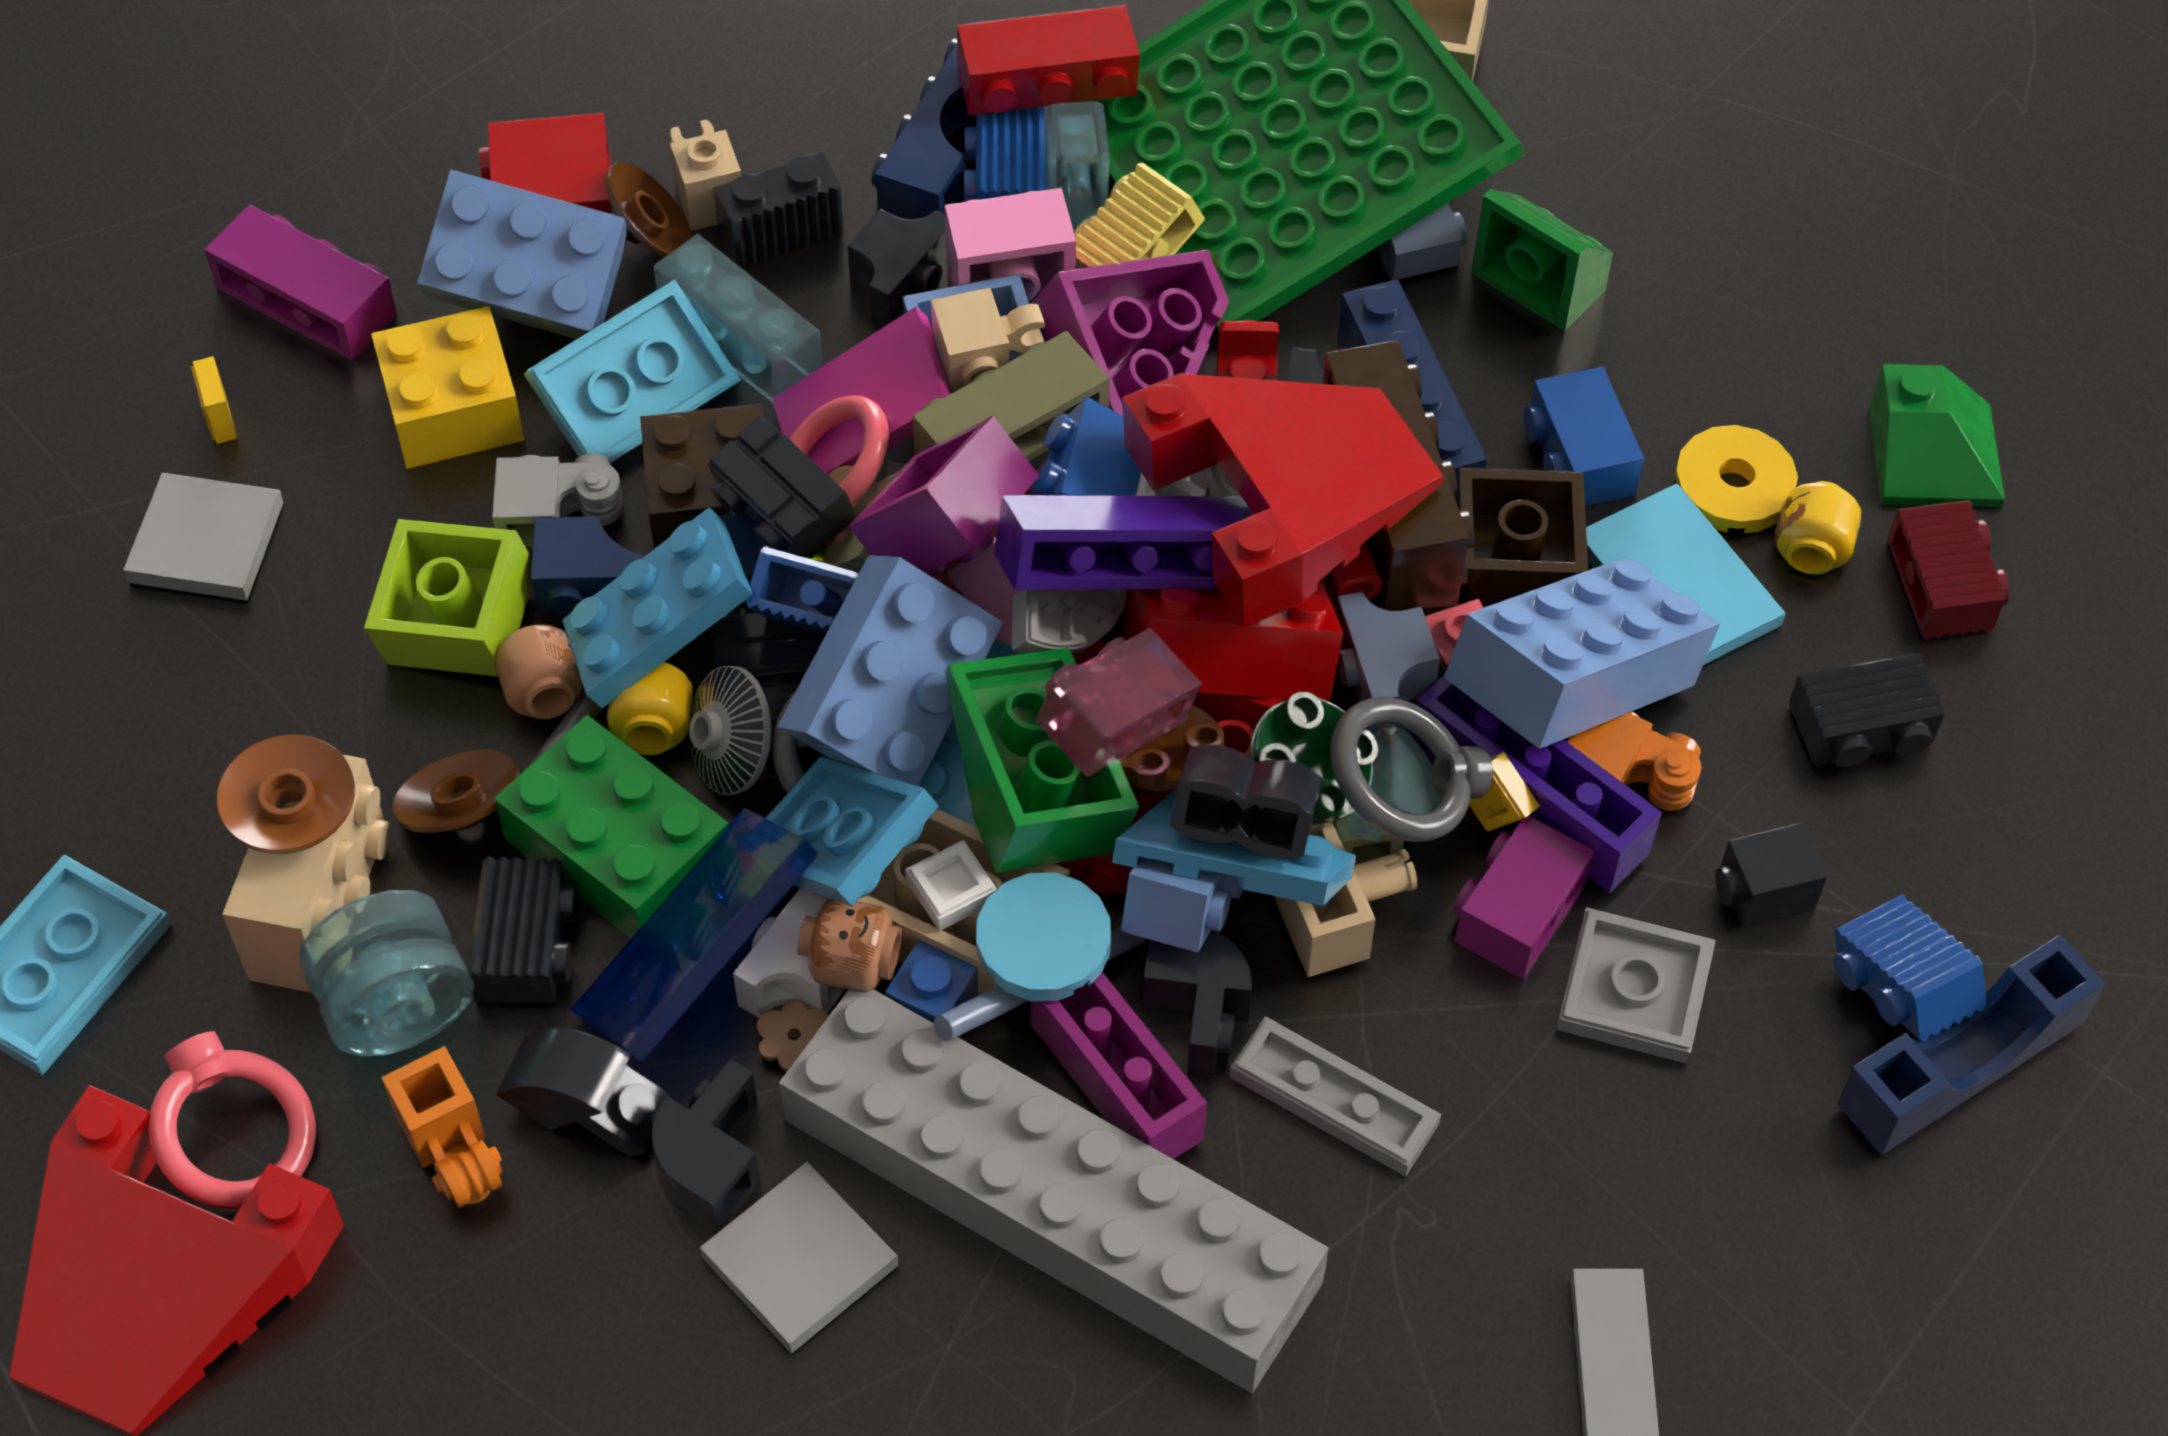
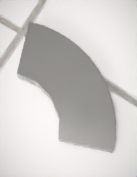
(1063, 618)

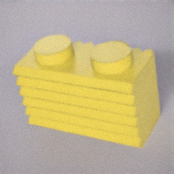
(1138, 221)

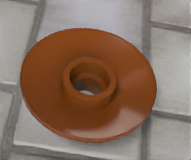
(279, 773)

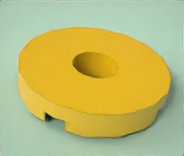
(1741, 452)

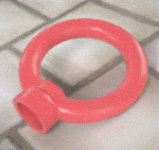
(874, 444)
(199, 1065)

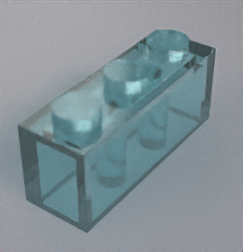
(751, 325)

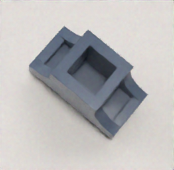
(1385, 651)

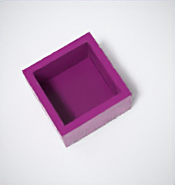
(946, 499)

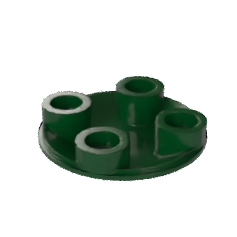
(1302, 733)

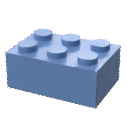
(523, 256)
(879, 675)

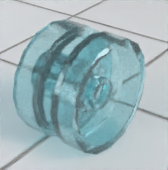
(385, 973)

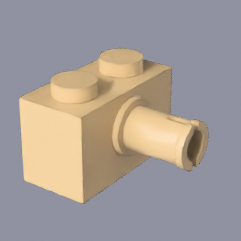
(1345, 925)

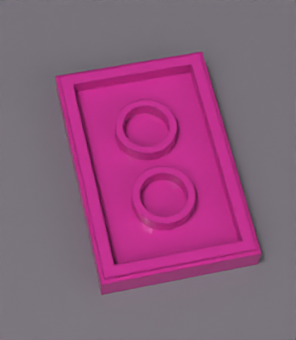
(892, 367)

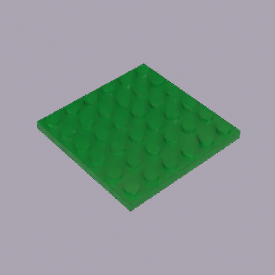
(1303, 135)

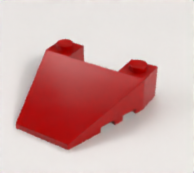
(1307, 459)
(142, 1287)

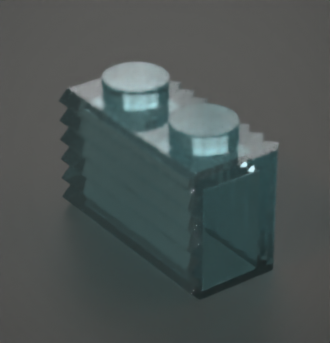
(1078, 157)

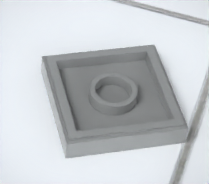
(203, 536)
(1636, 985)
(799, 1257)

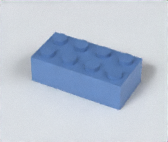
(1581, 651)

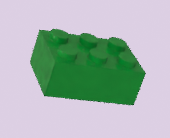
(612, 822)

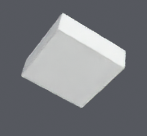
(950, 884)

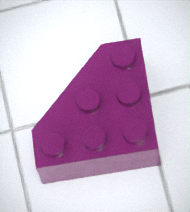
(1138, 317)

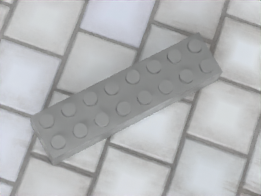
(1055, 1185)

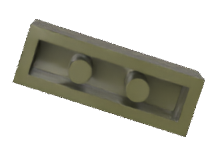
(1020, 395)

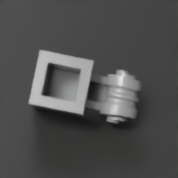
(545, 488)

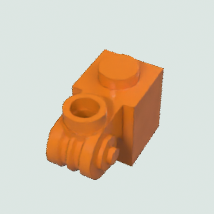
(1637, 754)
(444, 1127)

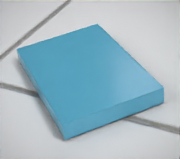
(632, 366)
(1690, 559)
(66, 957)

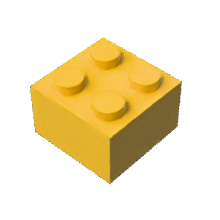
(448, 387)

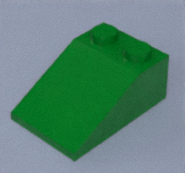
(1020, 784)

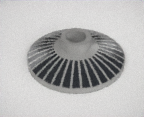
(730, 730)

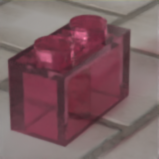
(1117, 700)

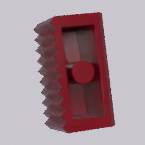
(1948, 568)

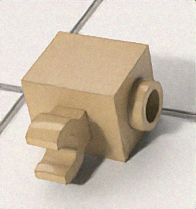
(697, 168)
(976, 338)

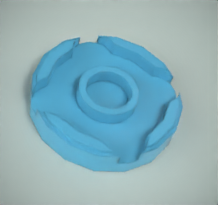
(1043, 936)

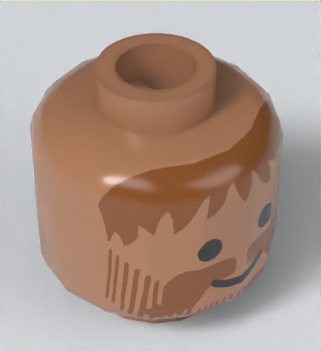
(538, 672)
(850, 945)

